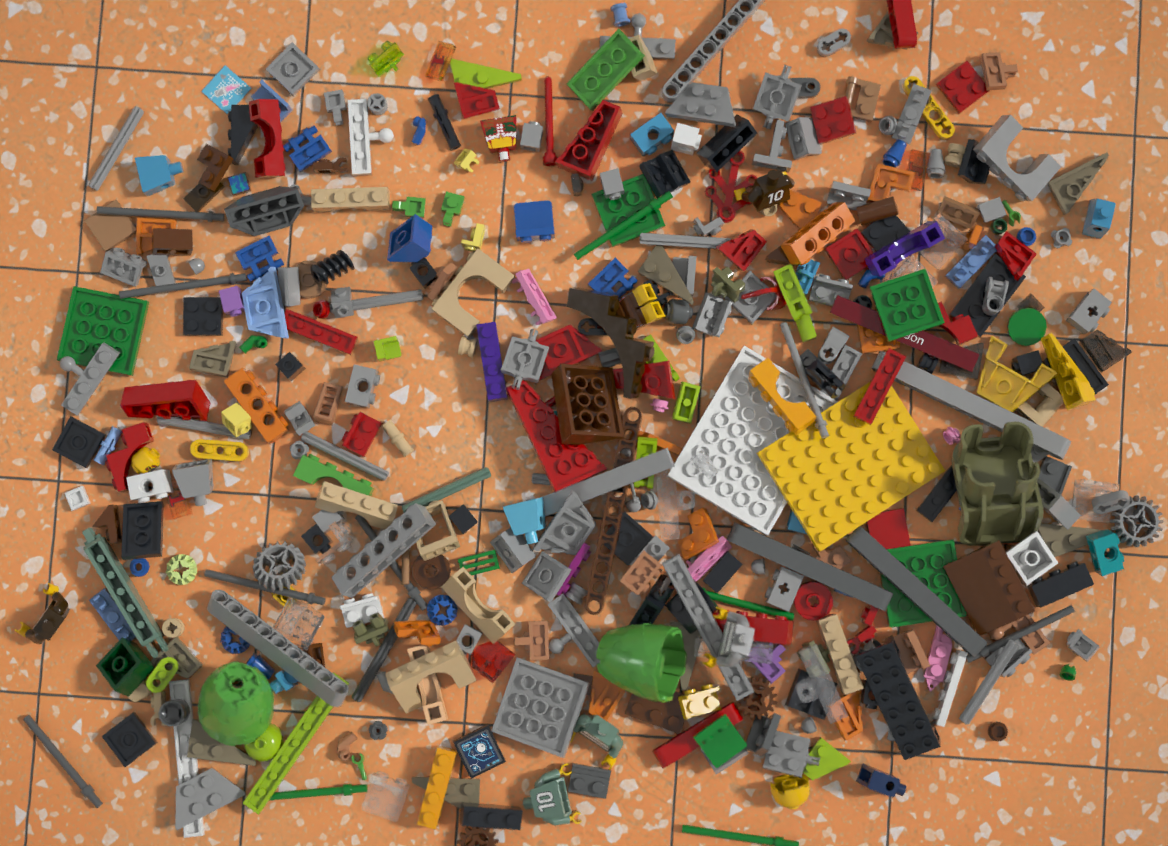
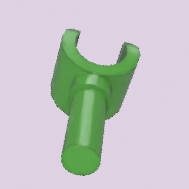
(1013, 215)
(360, 765)

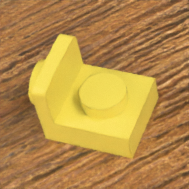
(477, 235)

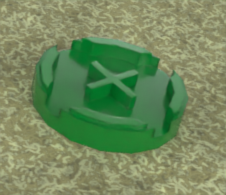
(1026, 326)

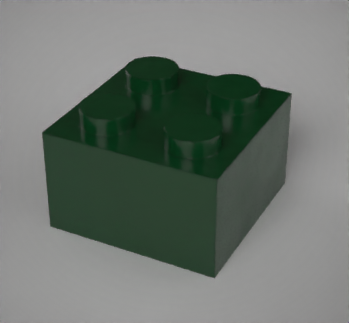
(125, 667)

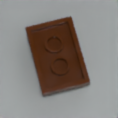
(661, 714)

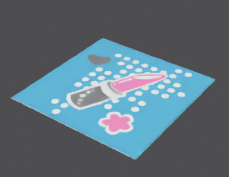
(226, 89)

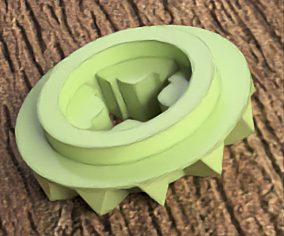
(188, 575)

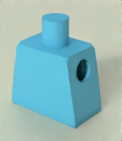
(526, 518)

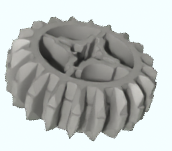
(1152, 525)
(281, 572)

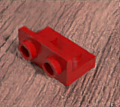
(361, 433)

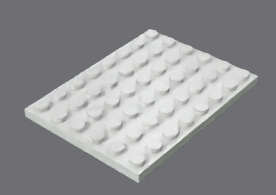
(732, 433)

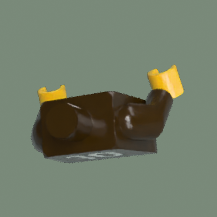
(767, 190)
(50, 619)

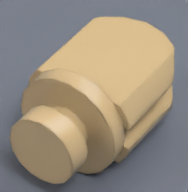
(141, 691)

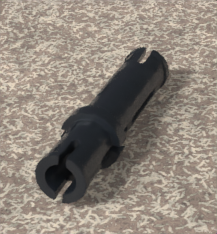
(440, 114)

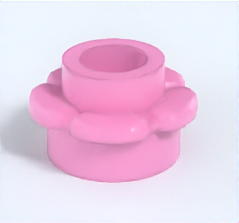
(659, 405)
(951, 435)

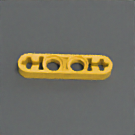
(932, 106)

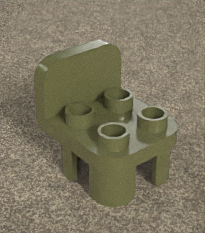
(997, 485)

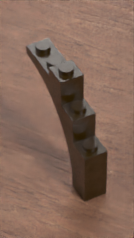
(621, 330)

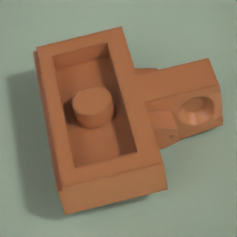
(995, 71)
(444, 275)
(836, 557)
(535, 640)

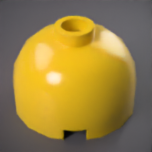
(790, 790)

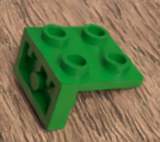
(720, 741)

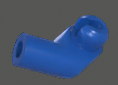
(420, 131)
(867, 277)

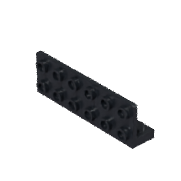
(898, 700)

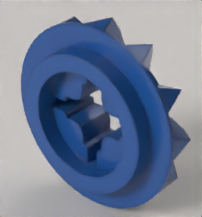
(433, 608)
(235, 647)

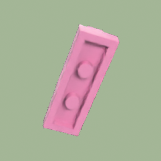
(534, 296)
(708, 558)

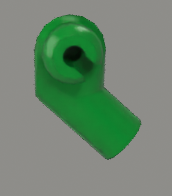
(254, 341)

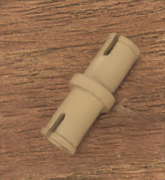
(397, 438)

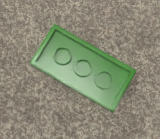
(605, 69)

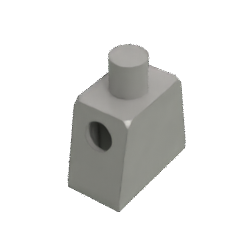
(195, 479)

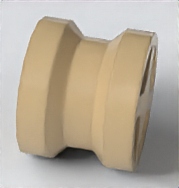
(467, 346)
(178, 627)

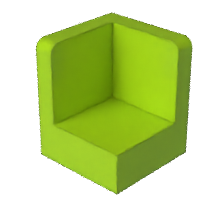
(387, 348)

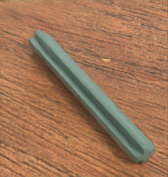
(450, 488)

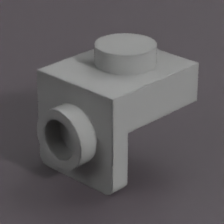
(712, 228)
(342, 302)
(299, 418)
(1082, 645)

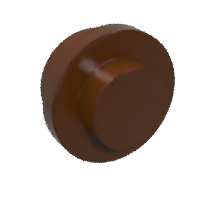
(997, 731)

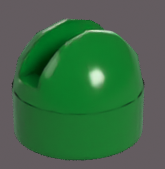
(1068, 673)

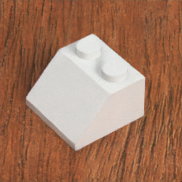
(1031, 558)

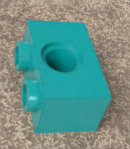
(1097, 544)

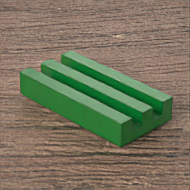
(494, 559)

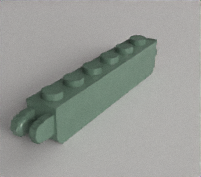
(123, 592)

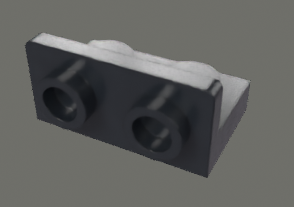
(971, 167)

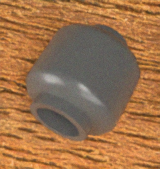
(677, 311)

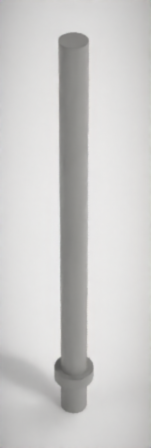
(820, 423)

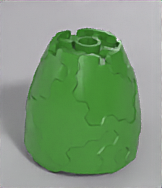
(643, 660)
(232, 713)

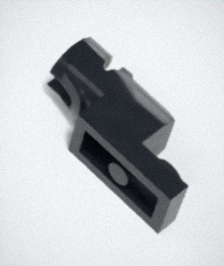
(820, 374)
(653, 603)

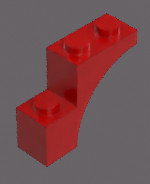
(960, 329)
(119, 462)

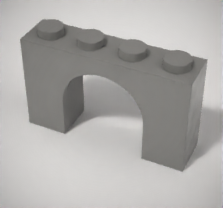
(993, 151)

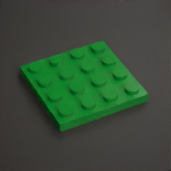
(101, 318)
(927, 565)

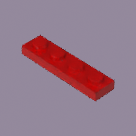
(320, 332)
(879, 386)

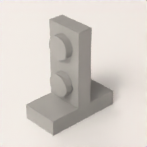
(776, 149)

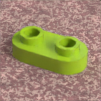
(162, 674)

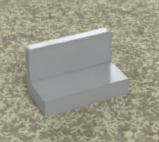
(803, 137)
(686, 269)
(289, 285)
(512, 550)

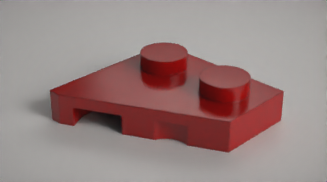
(475, 99)
(742, 248)
(1014, 254)

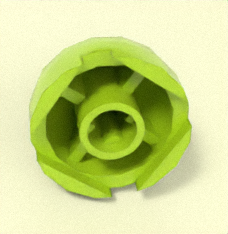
(266, 745)

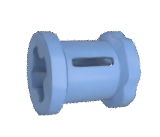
(620, 15)

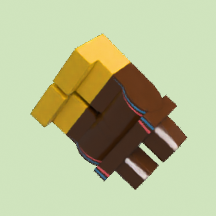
(631, 305)

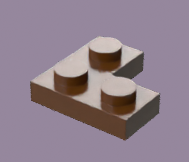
(217, 165)

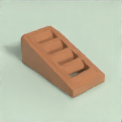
(329, 420)

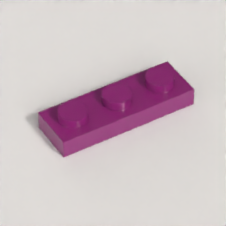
(582, 554)

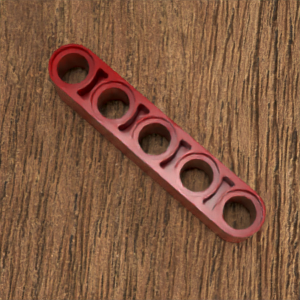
(902, 23)
(685, 742)

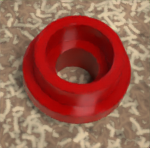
(321, 309)

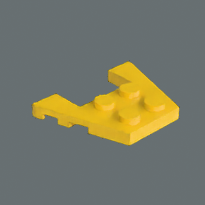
(1006, 386)

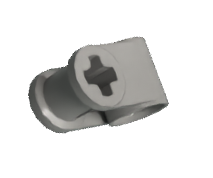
(994, 292)
(833, 343)

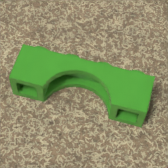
(312, 470)

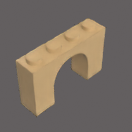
(478, 266)
(446, 659)

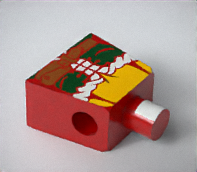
(501, 135)

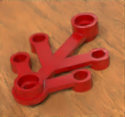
(728, 190)

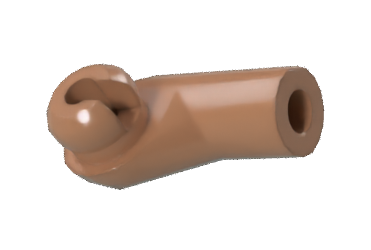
(343, 748)

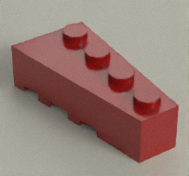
(592, 140)
(166, 400)
(766, 629)

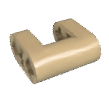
(1046, 409)

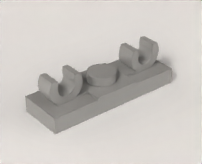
(911, 113)

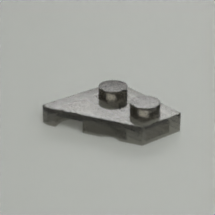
(951, 369)

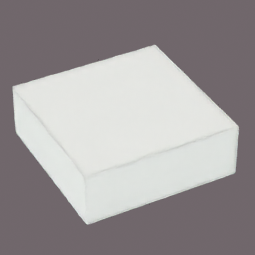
(77, 498)

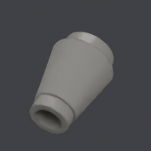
(936, 164)

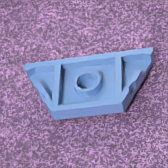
(265, 307)

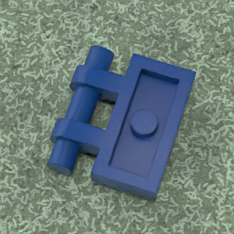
(310, 152)
(257, 253)
(610, 276)

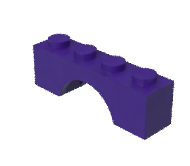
(912, 242)
(492, 361)

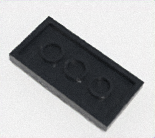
(972, 300)

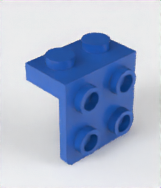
(534, 221)

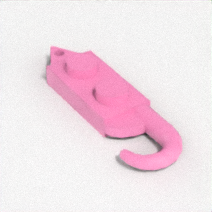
(938, 658)

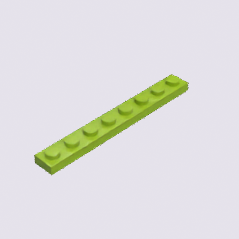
(288, 754)

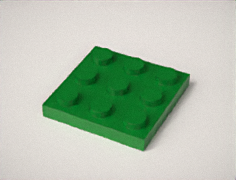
(635, 197)
(906, 305)

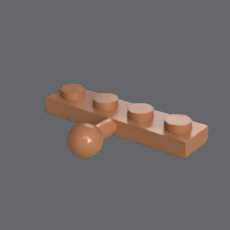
(1035, 641)

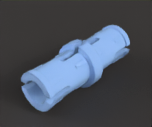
(108, 445)

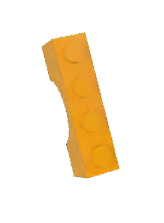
(796, 415)
(437, 787)

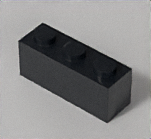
(726, 143)
(1060, 584)
(490, 816)

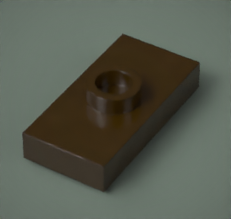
(201, 196)

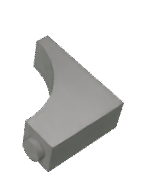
(1057, 506)

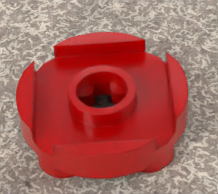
(819, 609)

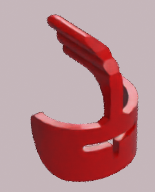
(780, 301)

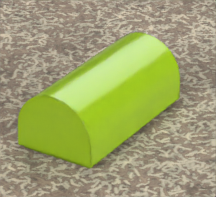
(805, 326)
(686, 402)

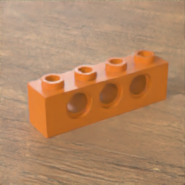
(795, 246)
(236, 384)

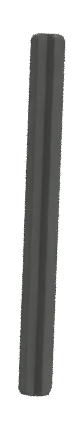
(382, 652)

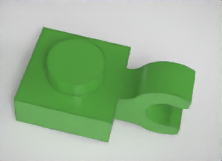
(412, 206)
(452, 206)

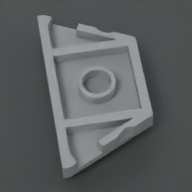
(704, 104)
(567, 528)
(203, 795)

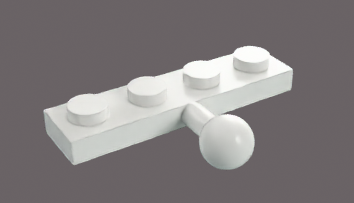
(361, 137)

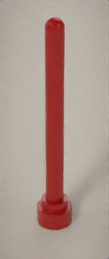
(550, 156)

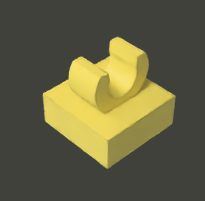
(465, 158)

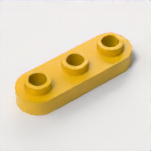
(211, 447)

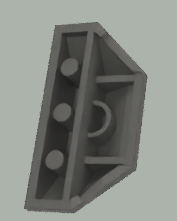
(265, 210)

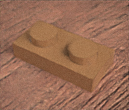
(958, 212)

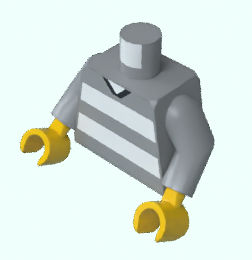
(735, 640)

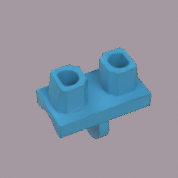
(806, 274)
(283, 681)

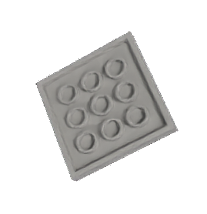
(540, 707)

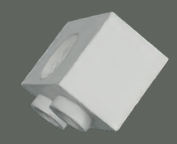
(686, 139)
(139, 484)

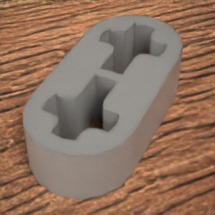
(836, 46)
(1110, 502)

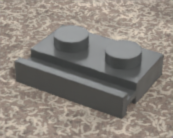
(1054, 473)
(589, 780)

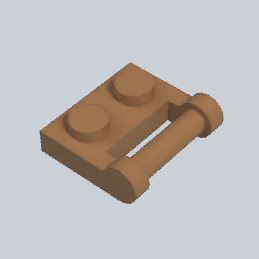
(866, 99)

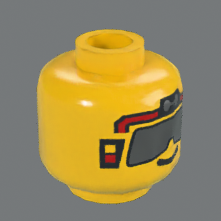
(145, 460)

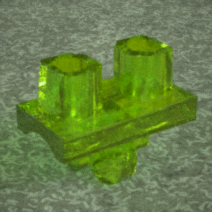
(386, 60)

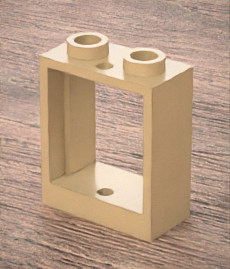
(443, 545)

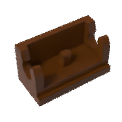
(172, 242)

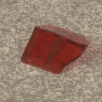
(491, 659)

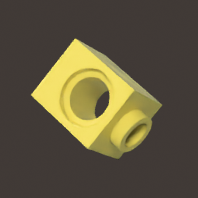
(236, 420)

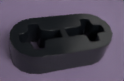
(591, 332)

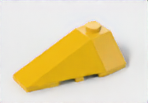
(1070, 380)

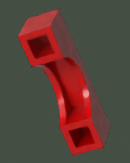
(267, 116)

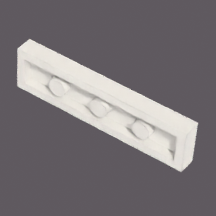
(946, 696)

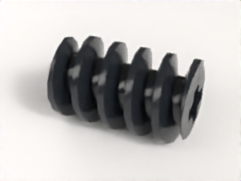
(331, 266)

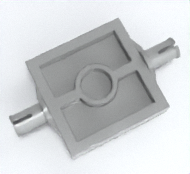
(777, 96)
(524, 359)
(789, 754)

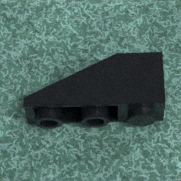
(241, 131)

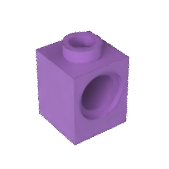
(232, 301)

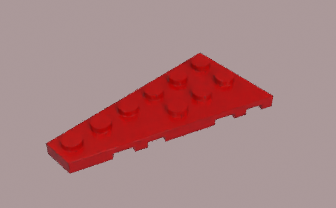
(561, 462)

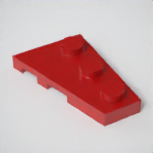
(655, 381)

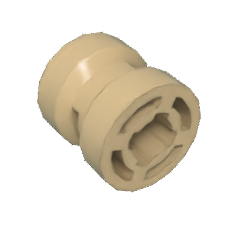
(955, 155)

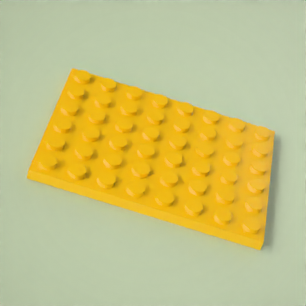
(852, 472)

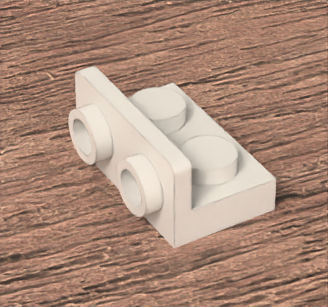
(361, 609)

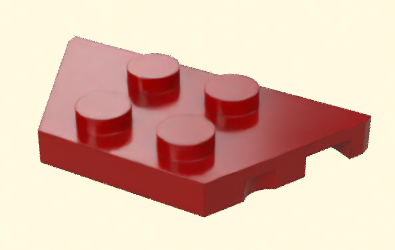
(566, 347)

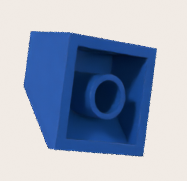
(410, 241)

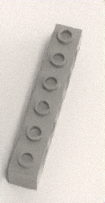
(393, 548)

